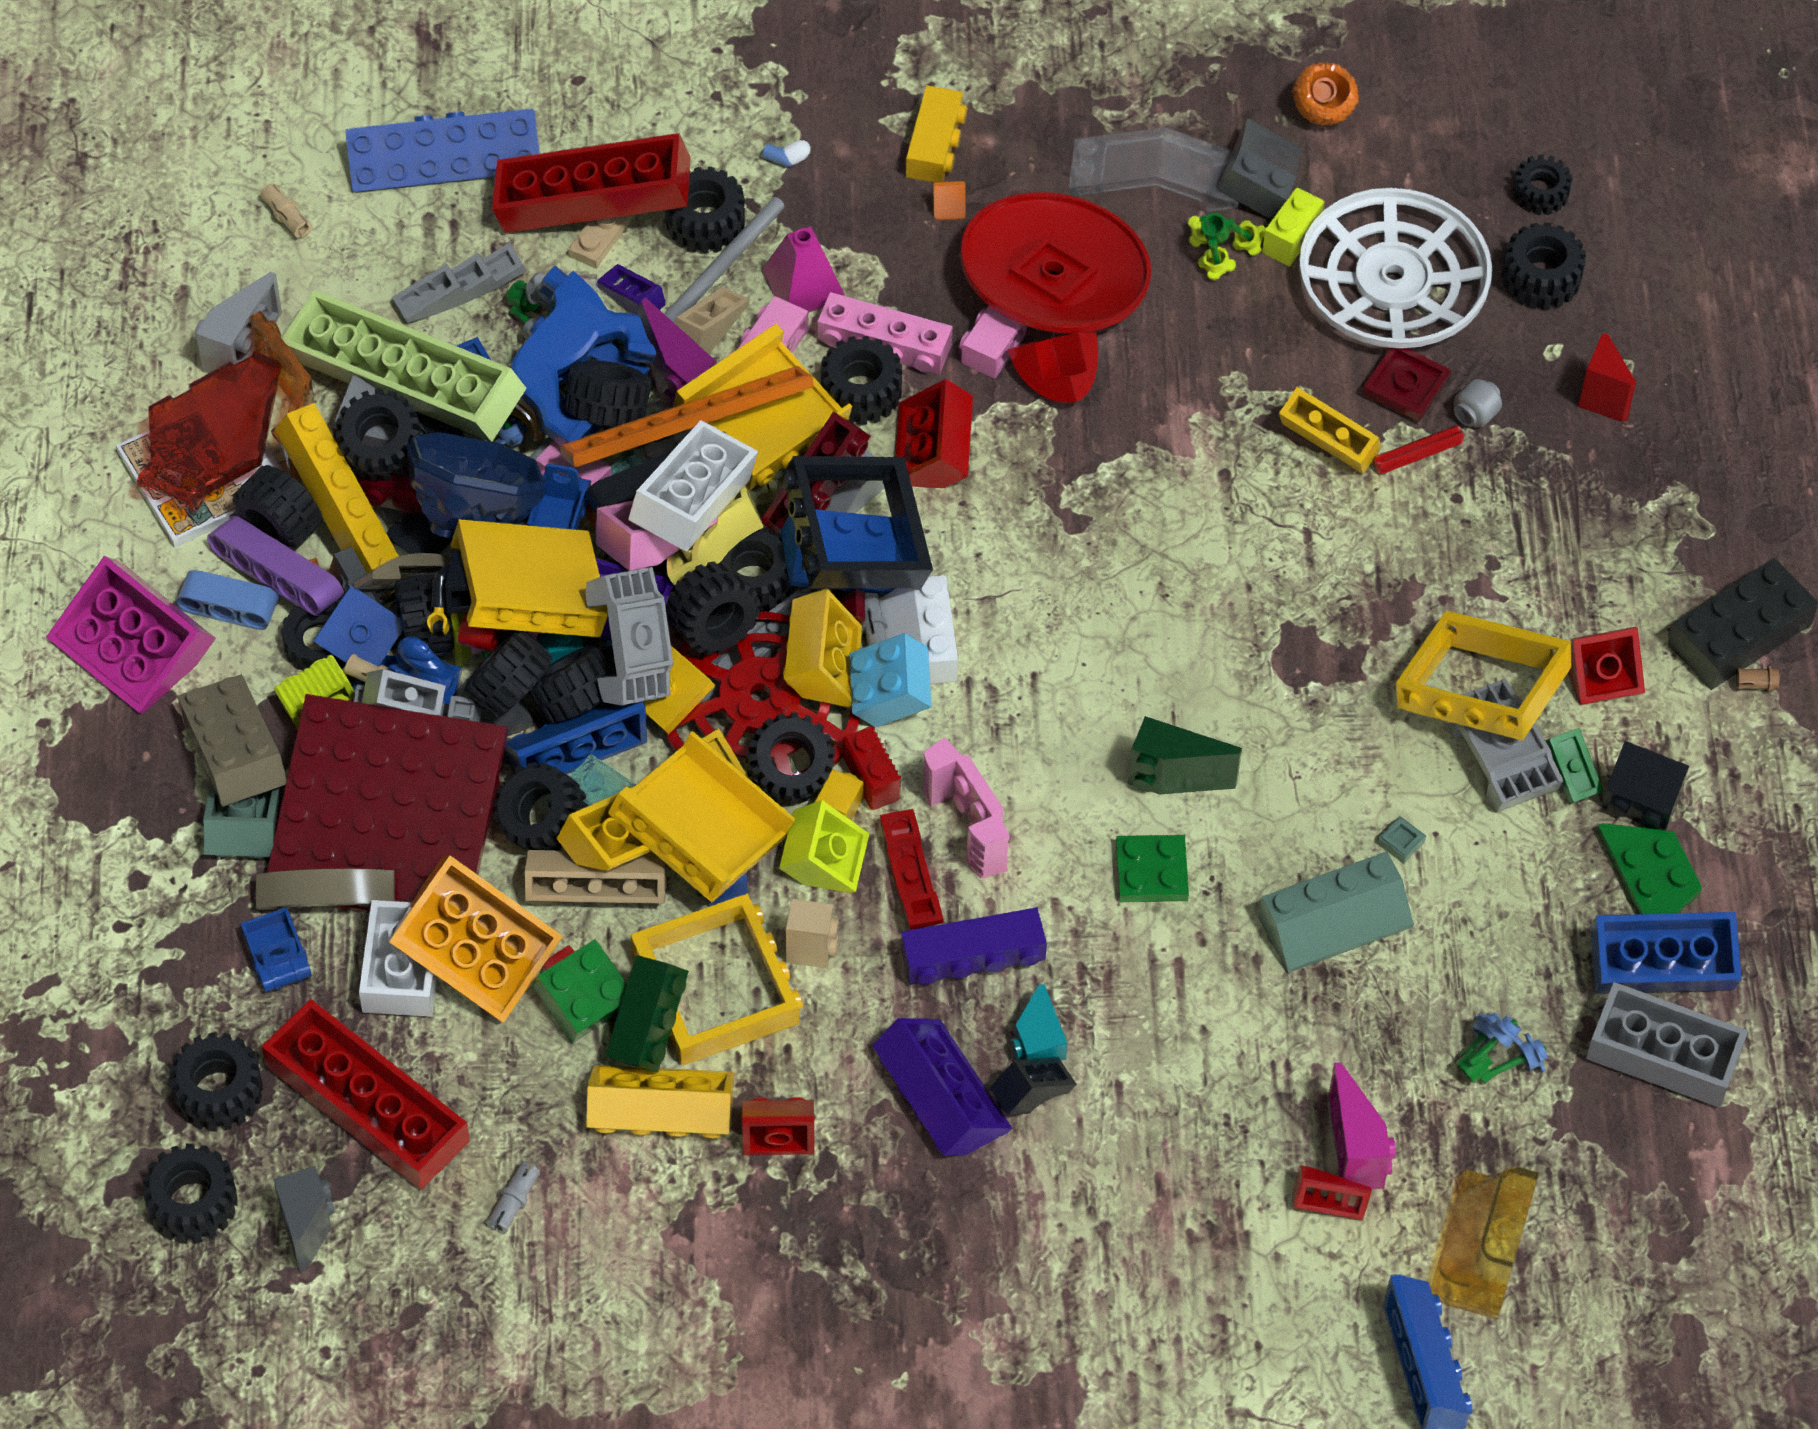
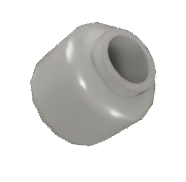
(1477, 403)

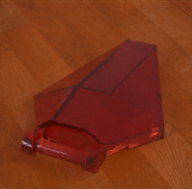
(211, 430)

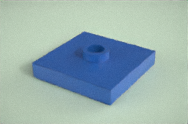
(360, 628)

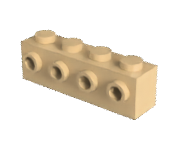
(557, 878)

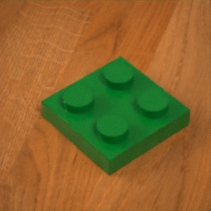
(1152, 868)

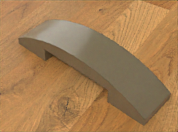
(401, 566)
(323, 888)

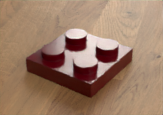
(1406, 382)

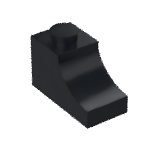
(1030, 1084)

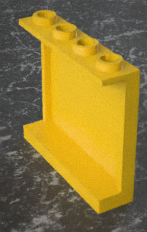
(774, 428)
(529, 578)
(702, 817)

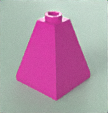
(801, 271)

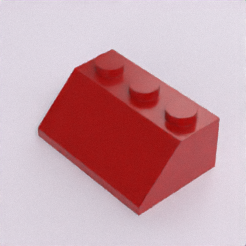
(935, 435)

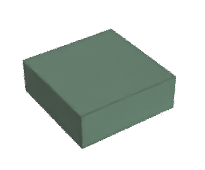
(1401, 839)

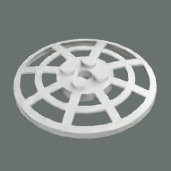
(1395, 258)

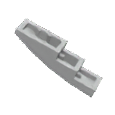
(453, 287)

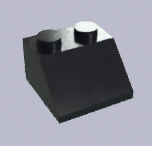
(1645, 786)

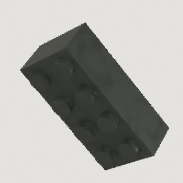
(1742, 623)

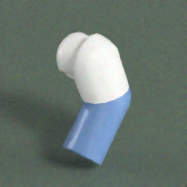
(787, 155)

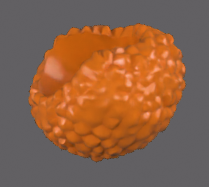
(1325, 93)

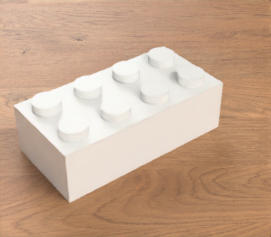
(693, 485)

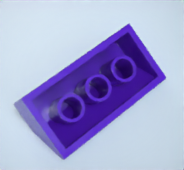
(940, 1085)

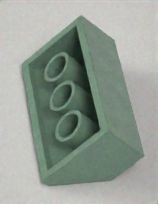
(1336, 912)

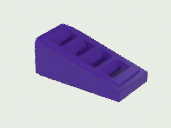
(629, 298)

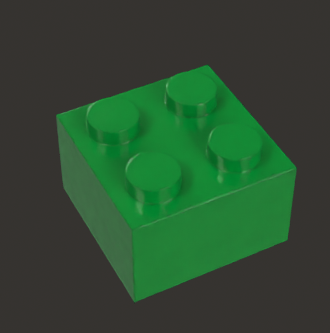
(582, 990)

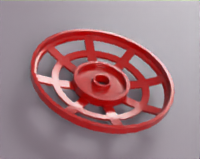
(748, 714)

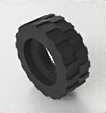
(292, 637)

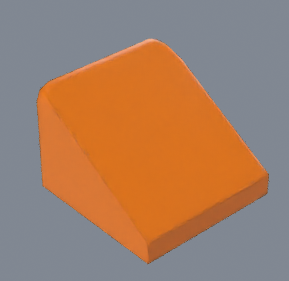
(949, 200)

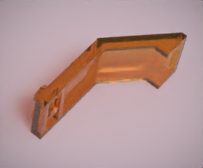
(293, 377)

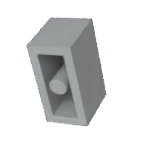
(403, 692)

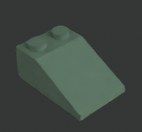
(242, 826)

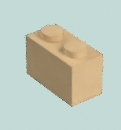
(811, 933)

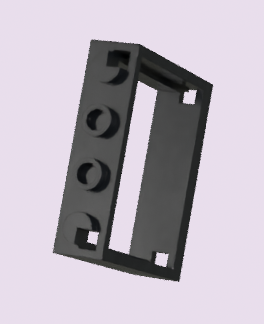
(893, 472)

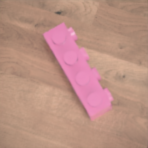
(916, 340)

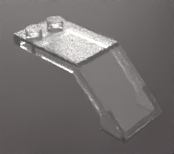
(1151, 159)

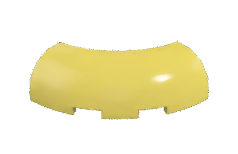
(733, 525)

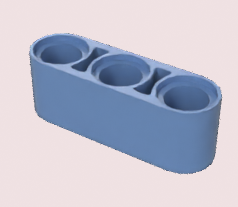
(227, 599)

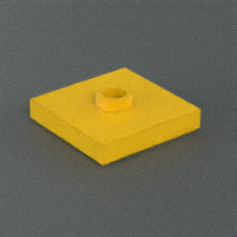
(687, 689)

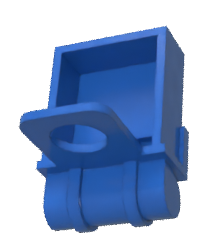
(563, 501)
(276, 950)

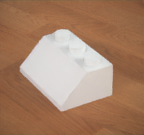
(927, 618)

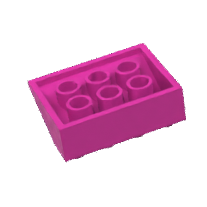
(129, 635)

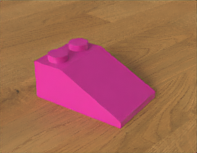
(1359, 1133)

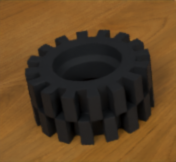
(1539, 198)

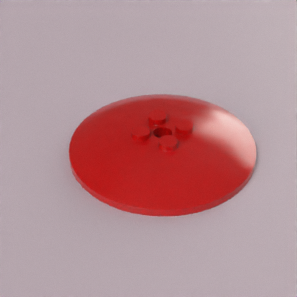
(1028, 235)

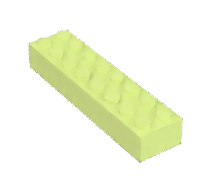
(390, 356)

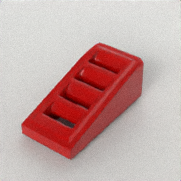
(1323, 1180)

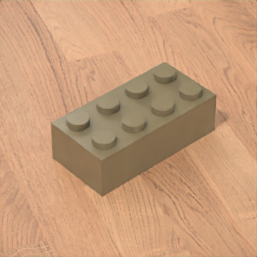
(232, 740)

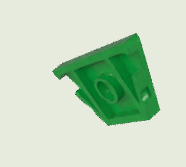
(1651, 868)

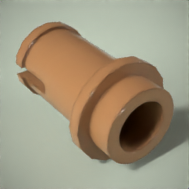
(1758, 678)

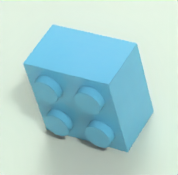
(890, 680)

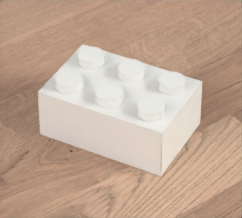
(389, 977)

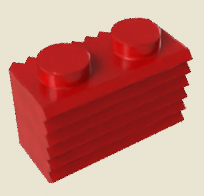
(871, 764)

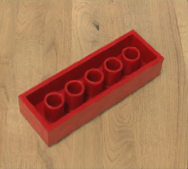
(591, 183)
(365, 1094)

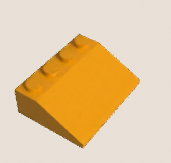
(474, 938)

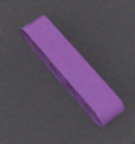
(275, 565)

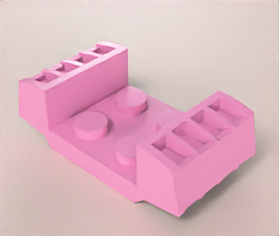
(956, 776)

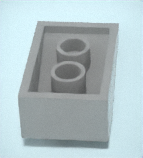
(227, 328)

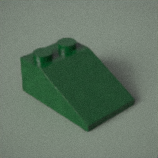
(1181, 761)

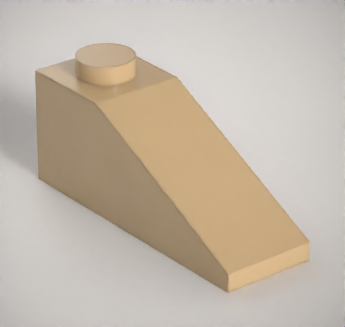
(712, 317)

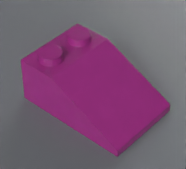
(677, 355)

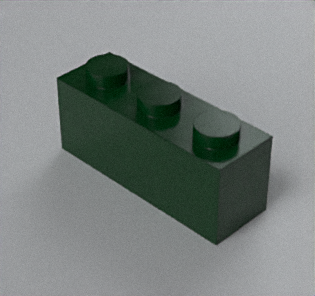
(647, 1013)

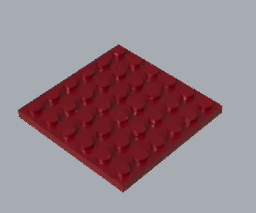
(386, 792)

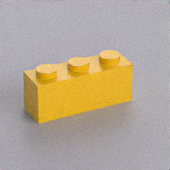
(936, 134)
(1330, 430)

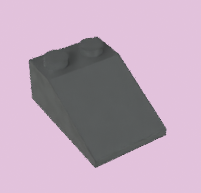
(1260, 169)

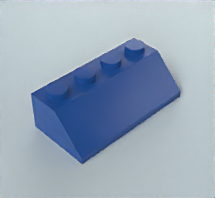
(845, 539)
(567, 744)
(1425, 1354)

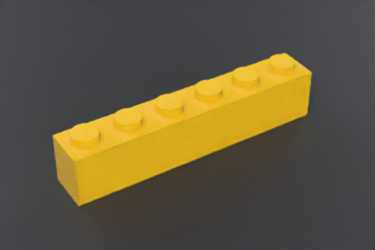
(334, 487)

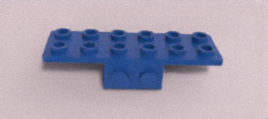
(438, 148)

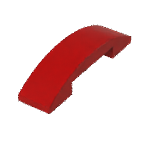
(910, 869)

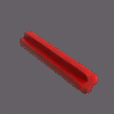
(1418, 449)

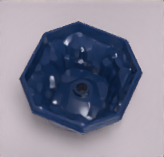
(471, 481)

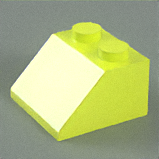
(824, 848)

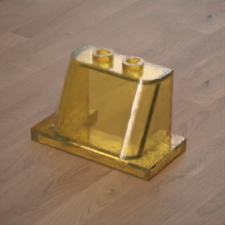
(1483, 1240)

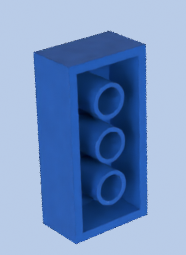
(1666, 952)

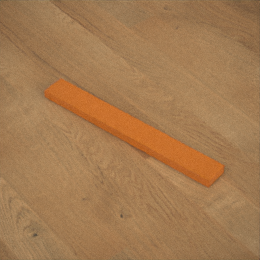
(686, 416)

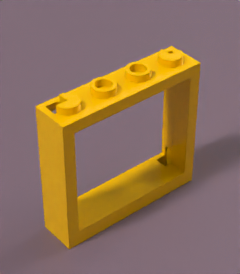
(1490, 640)
(742, 1030)

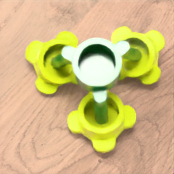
(1214, 230)

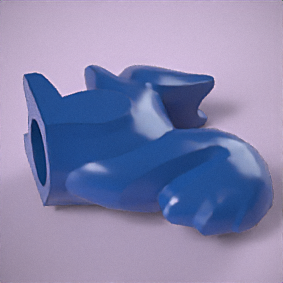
(420, 662)

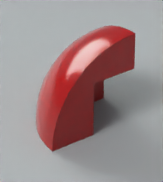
(1059, 366)

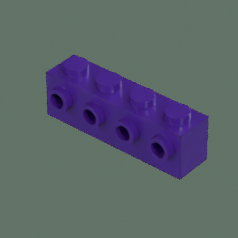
(973, 946)

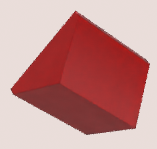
(1607, 383)
(1606, 666)

